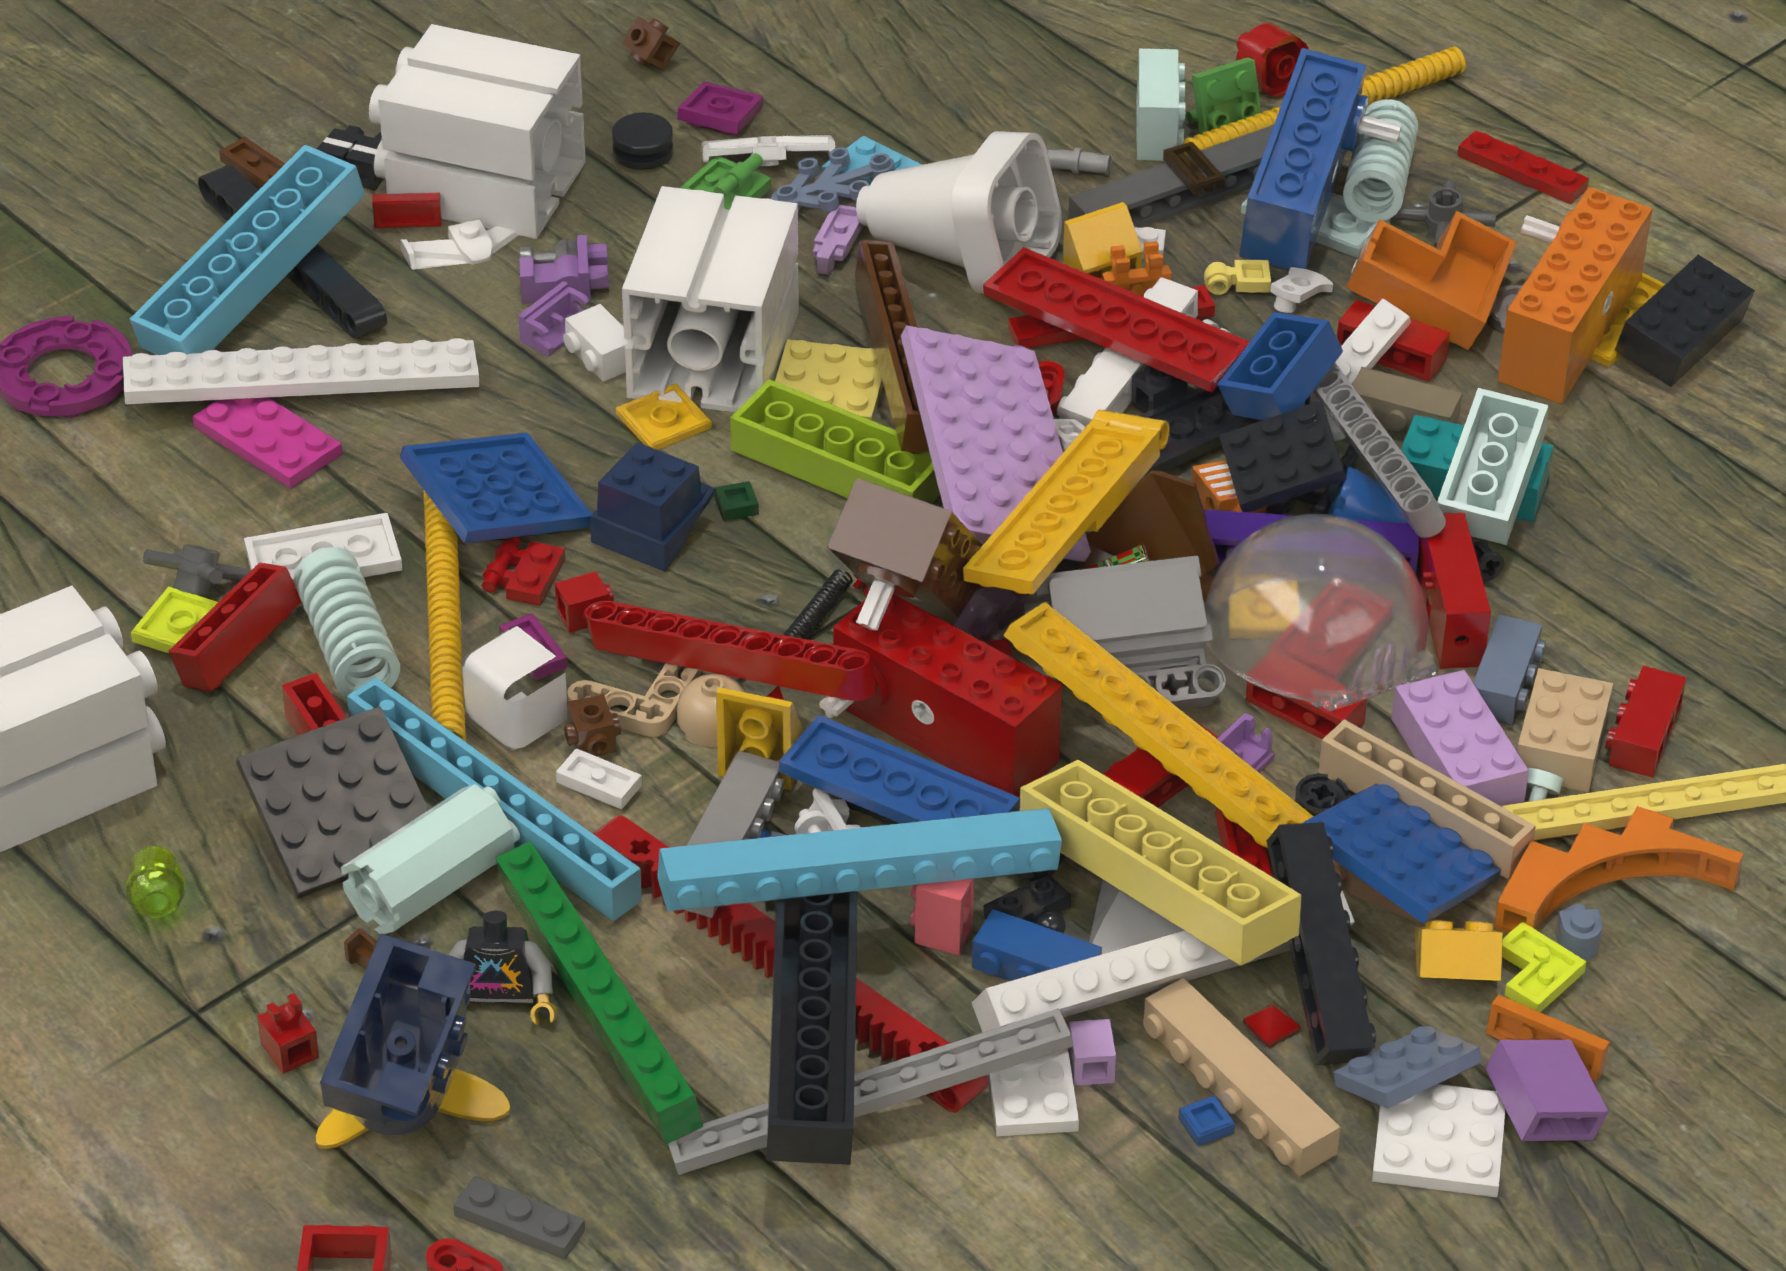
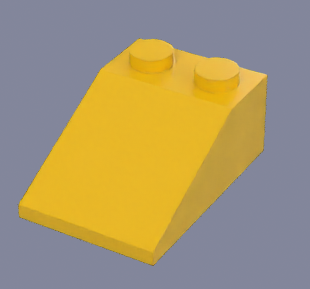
(754, 726)

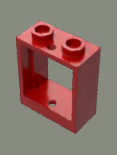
(345, 1242)

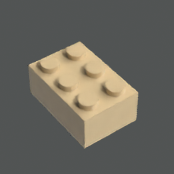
(1565, 726)

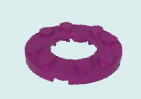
(52, 334)

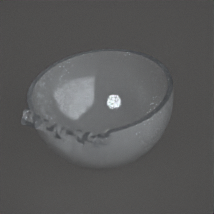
(1319, 612)

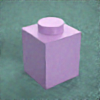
(1092, 1052)

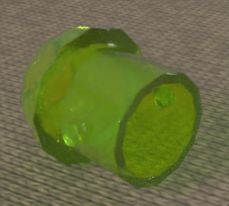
(155, 882)

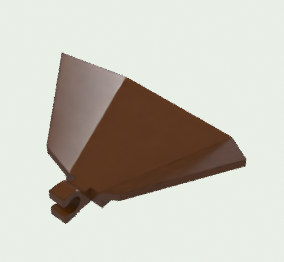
(1163, 517)

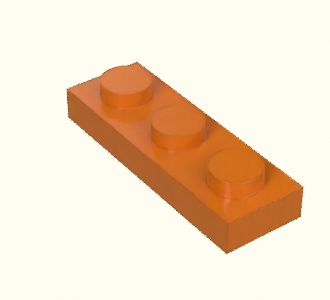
(1518, 1022)

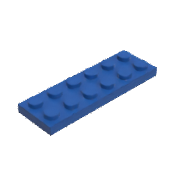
(887, 777)

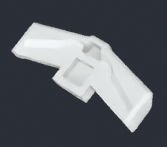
(768, 147)
(466, 244)

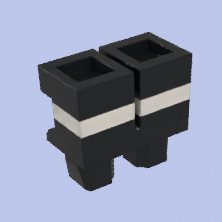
(356, 149)

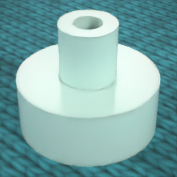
(1543, 783)

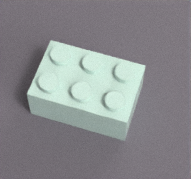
(1159, 103)

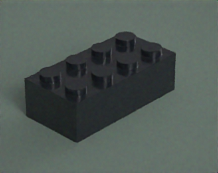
(1684, 320)

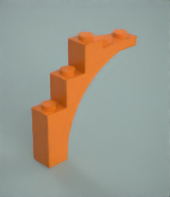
(1646, 848)

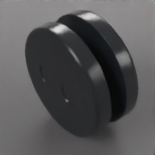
(642, 140)

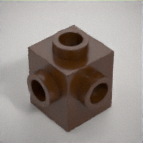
(650, 42)
(592, 725)

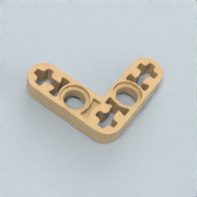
(646, 714)

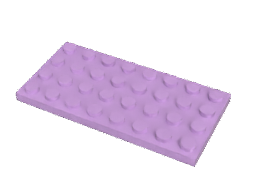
(983, 425)

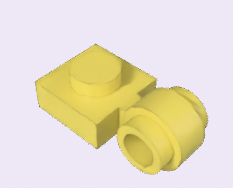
(1247, 275)

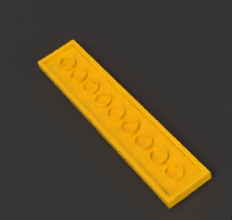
(1154, 723)

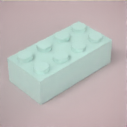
(1494, 463)

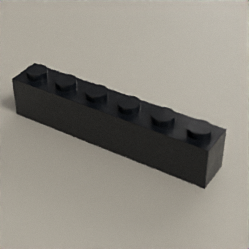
(1323, 949)

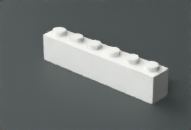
(1109, 379)

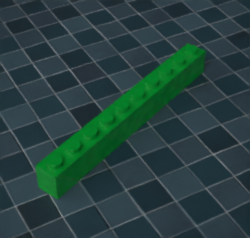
(600, 993)

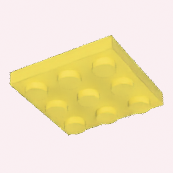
(833, 374)

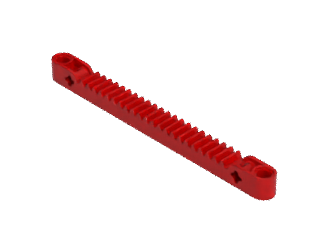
(752, 934)

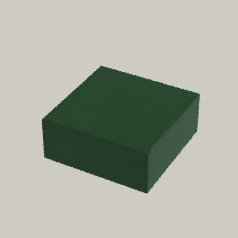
(736, 501)

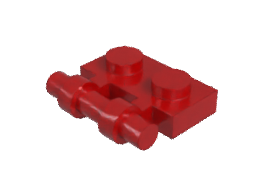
(533, 573)

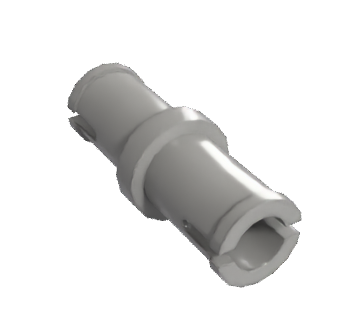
(1078, 160)

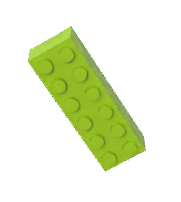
(827, 444)

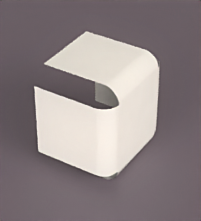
(492, 670)

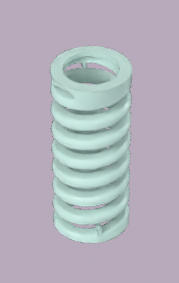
(1381, 167)
(345, 620)

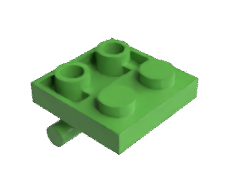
(1225, 95)
(731, 179)

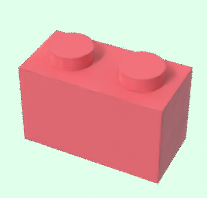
(943, 914)

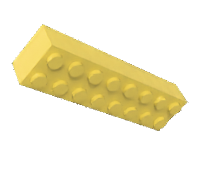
(1166, 863)

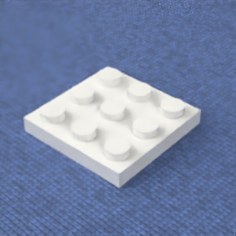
(1442, 1141)

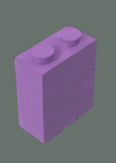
(1546, 1090)

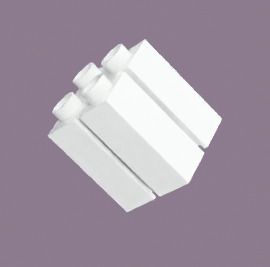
(482, 127)
(710, 297)
(70, 716)

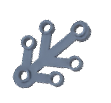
(829, 183)

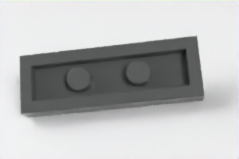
(519, 1217)

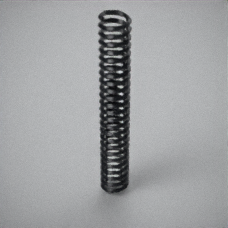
(815, 600)

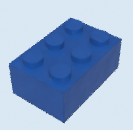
(1280, 366)

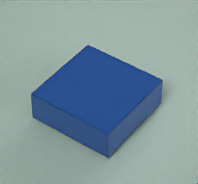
(1206, 1120)

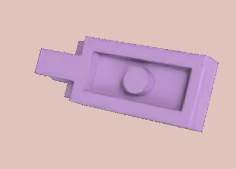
(836, 238)

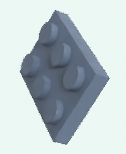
(1407, 1066)

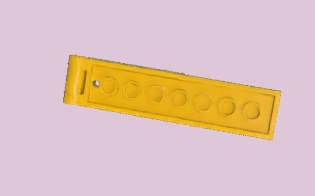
(1068, 501)

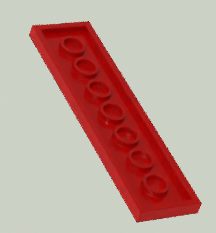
(1115, 318)

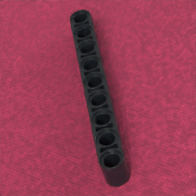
(316, 274)

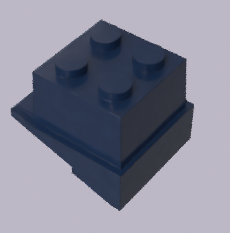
(648, 506)

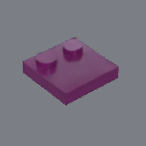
(720, 108)

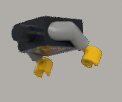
(506, 965)

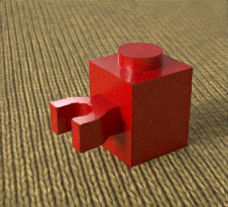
(288, 1035)

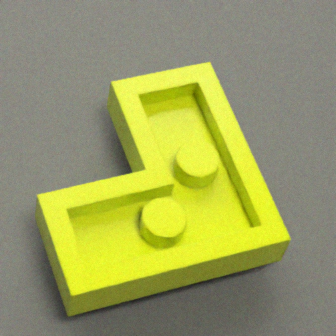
(1544, 964)

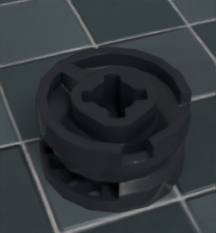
(1320, 793)

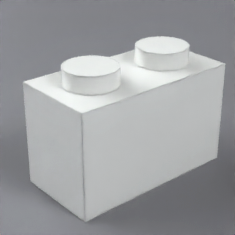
(597, 341)

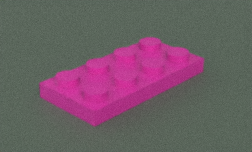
(268, 437)

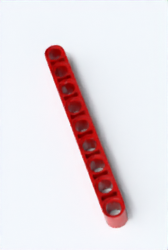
(731, 650)

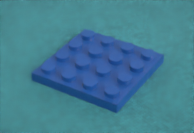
(496, 487)
(1405, 853)

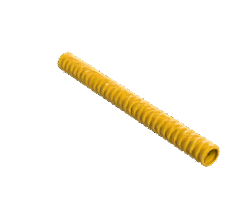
(1377, 87)
(444, 621)

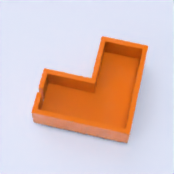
(1440, 285)

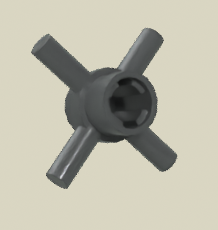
(1441, 209)
(196, 568)

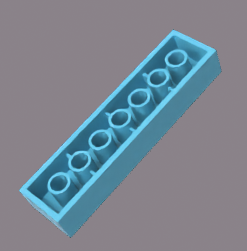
(249, 255)

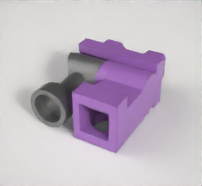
(572, 261)

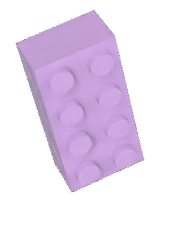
(1459, 736)

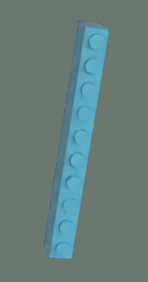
(449, 764)
(858, 859)

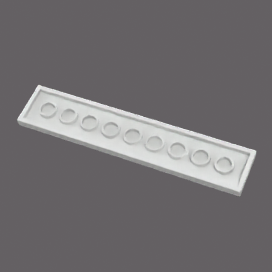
(299, 371)

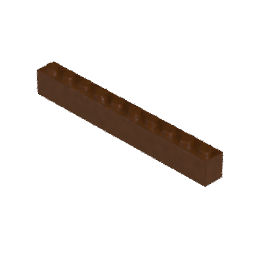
(887, 314)

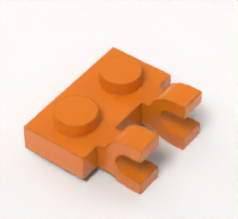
(1139, 279)

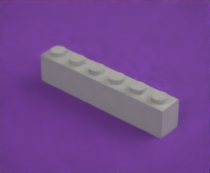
(740, 805)

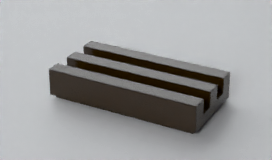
(1188, 170)

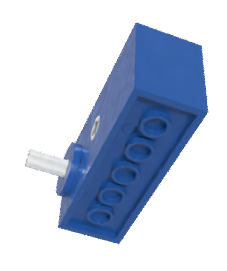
(1304, 158)

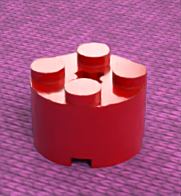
(1274, 56)

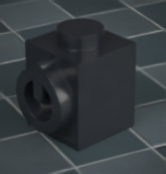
(1155, 388)

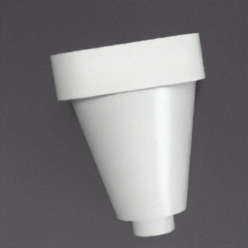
(971, 206)

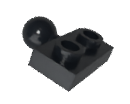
(1035, 903)

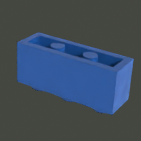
(1020, 948)

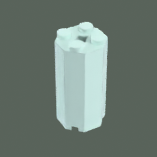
(429, 858)

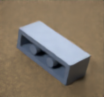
(1509, 666)

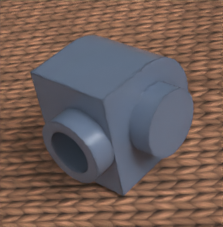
(1579, 930)

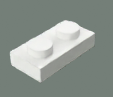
(598, 778)

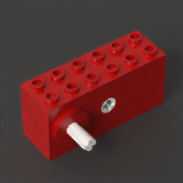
(954, 697)

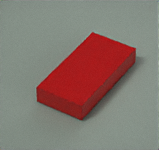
(406, 210)

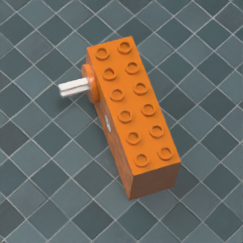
(1573, 292)

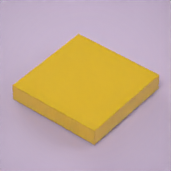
(661, 421)

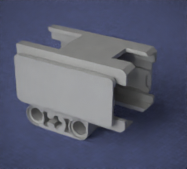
(1145, 618)

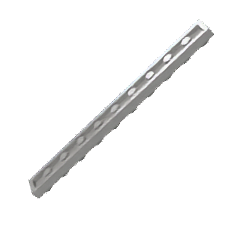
(889, 1085)

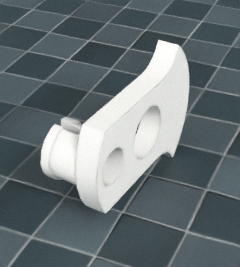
(1289, 292)

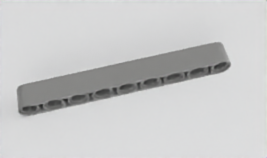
(1380, 453)

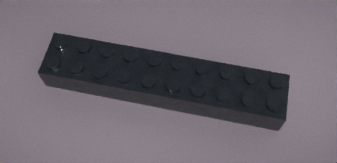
(813, 1030)

